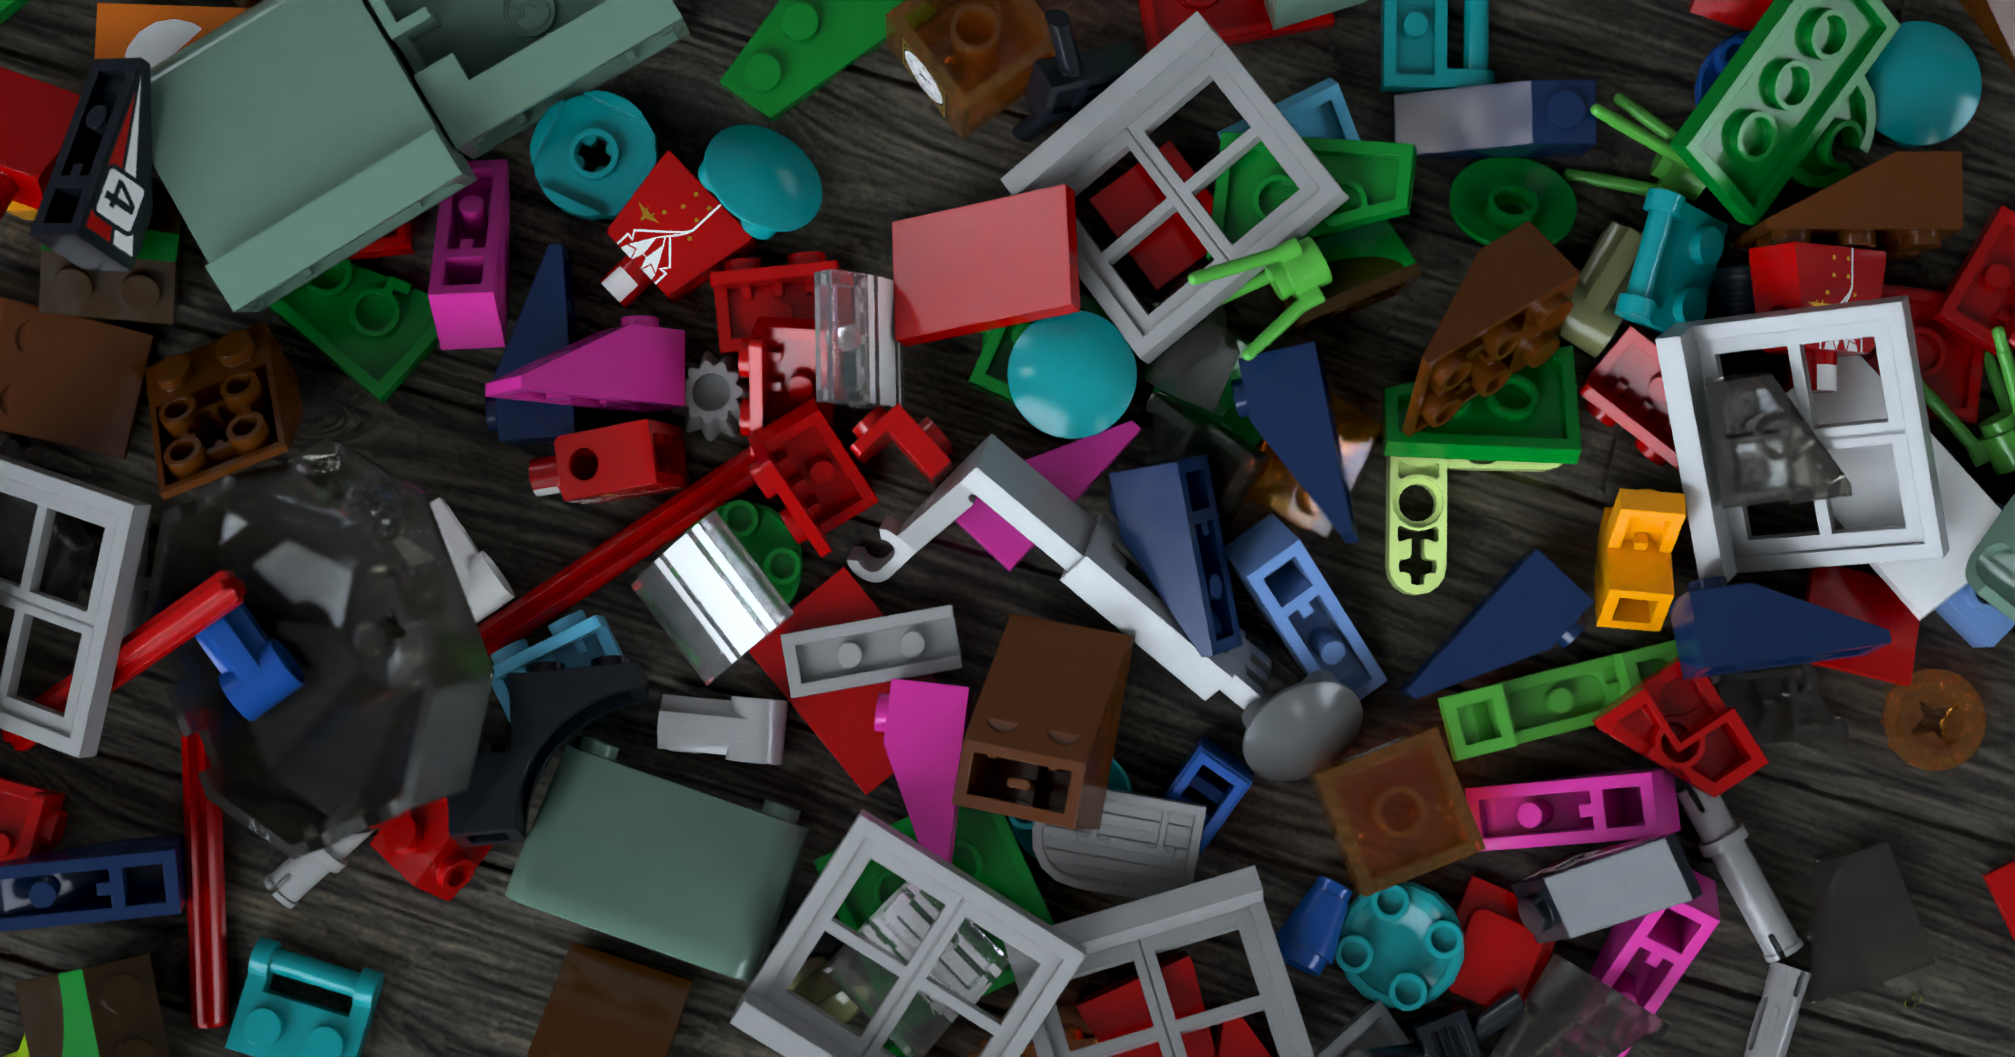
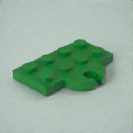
(1785, 101)

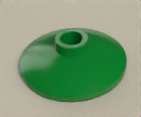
(1507, 192)

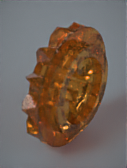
(1961, 727)

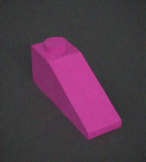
(473, 262)
(613, 369)
(1069, 469)
(924, 745)
(1576, 809)
(1653, 951)

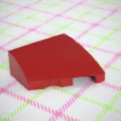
(1684, 730)

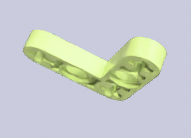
(1431, 475)

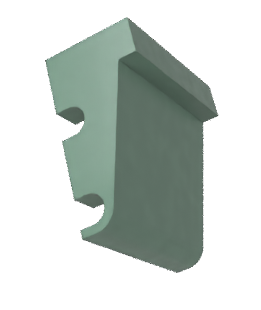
(506, 62)
(295, 144)

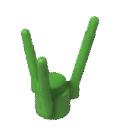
(1667, 165)
(1291, 269)
(1998, 431)

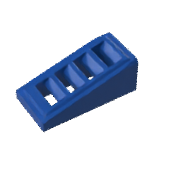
(1225, 765)

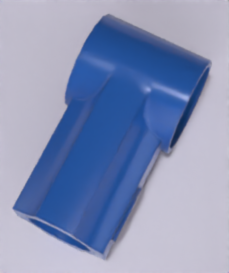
(252, 667)

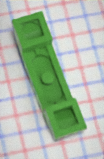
(1544, 701)

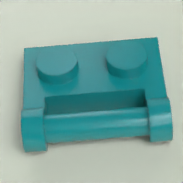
(1417, 46)
(1672, 263)
(288, 1026)

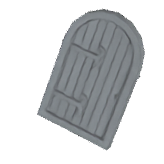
(1138, 852)

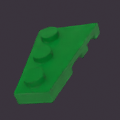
(803, 49)
(1370, 172)
(363, 324)
(1522, 422)

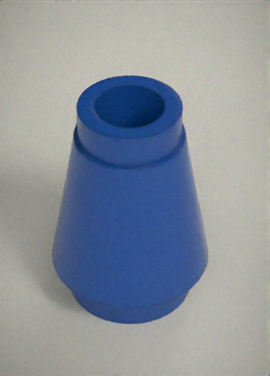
(1314, 927)

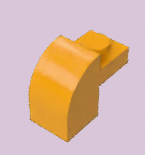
(1636, 560)

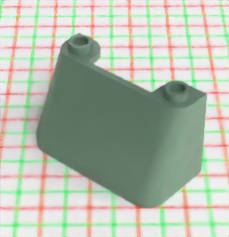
(659, 862)

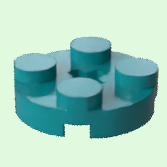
(584, 122)

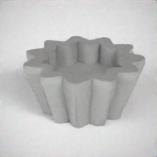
(713, 396)

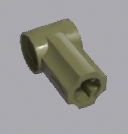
(1598, 287)

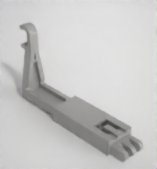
(1093, 561)

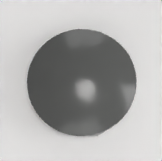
(1301, 727)

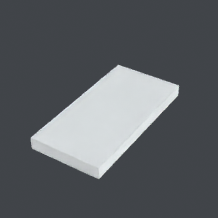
(1877, 497)

